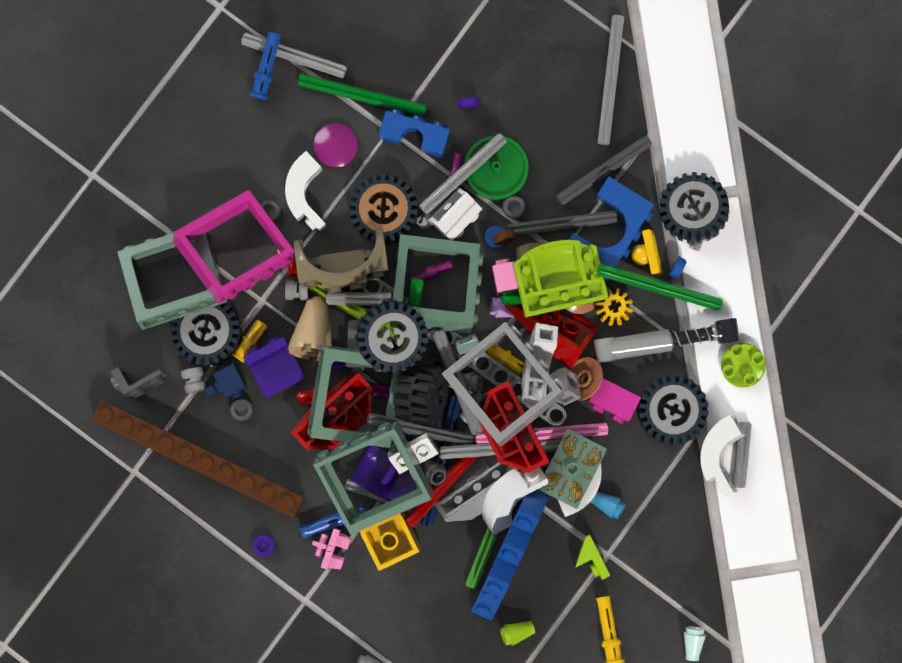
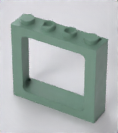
(151, 317)
(440, 319)
(315, 429)
(351, 517)

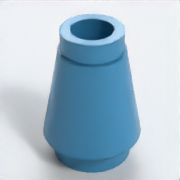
(609, 504)

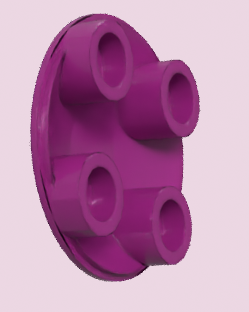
(335, 145)

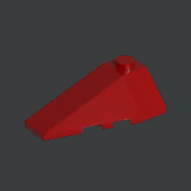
(573, 331)

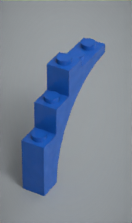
(510, 554)

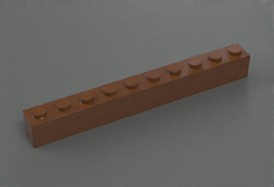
(198, 459)

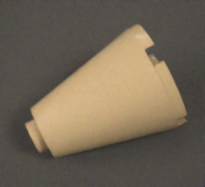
(311, 330)

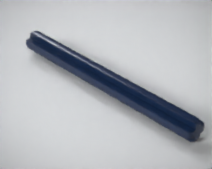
(450, 422)

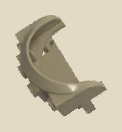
(342, 268)

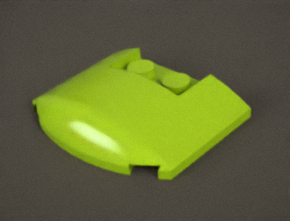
(558, 277)

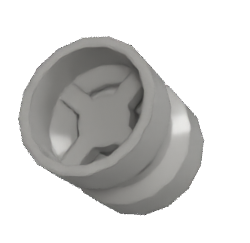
(291, 290)
(193, 380)

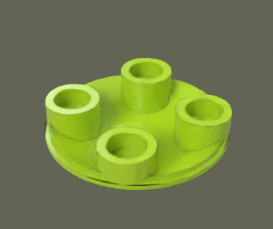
(743, 365)

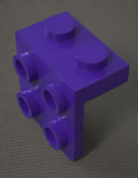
(274, 366)

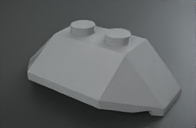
(466, 495)

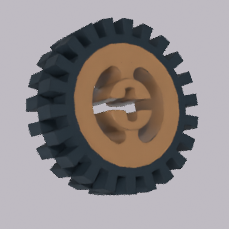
(361, 208)

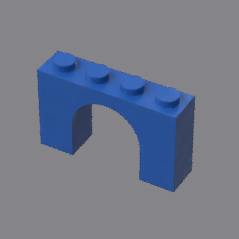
(634, 212)

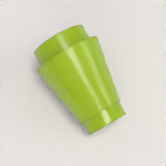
(516, 632)

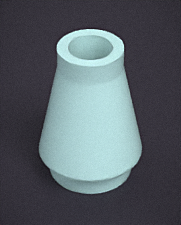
(694, 640)

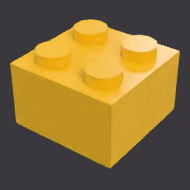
(390, 541)

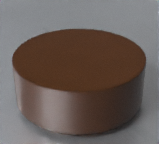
(504, 237)

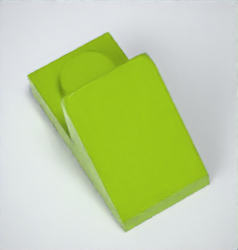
(589, 552)

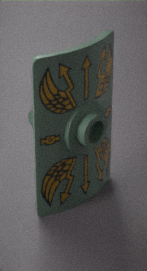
(573, 468)

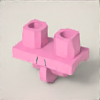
(337, 539)

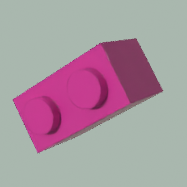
(614, 401)

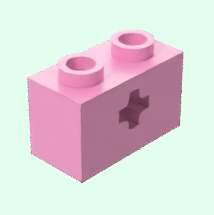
(504, 276)

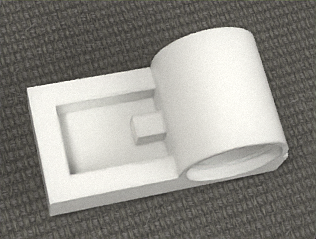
(422, 447)

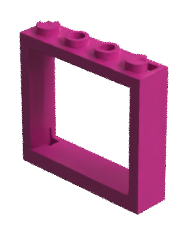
(215, 218)

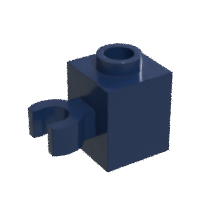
(229, 383)

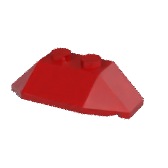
(344, 409)
(524, 449)

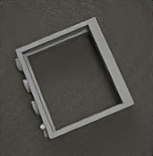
(530, 415)

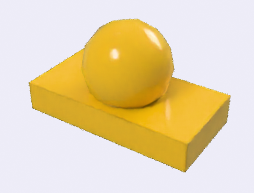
(647, 253)

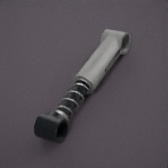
(663, 340)

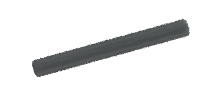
(604, 170)
(564, 223)
(419, 429)

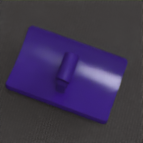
(381, 477)

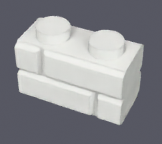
(456, 214)

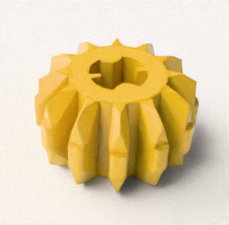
(620, 311)

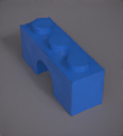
(396, 125)

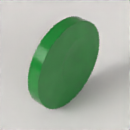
(502, 173)

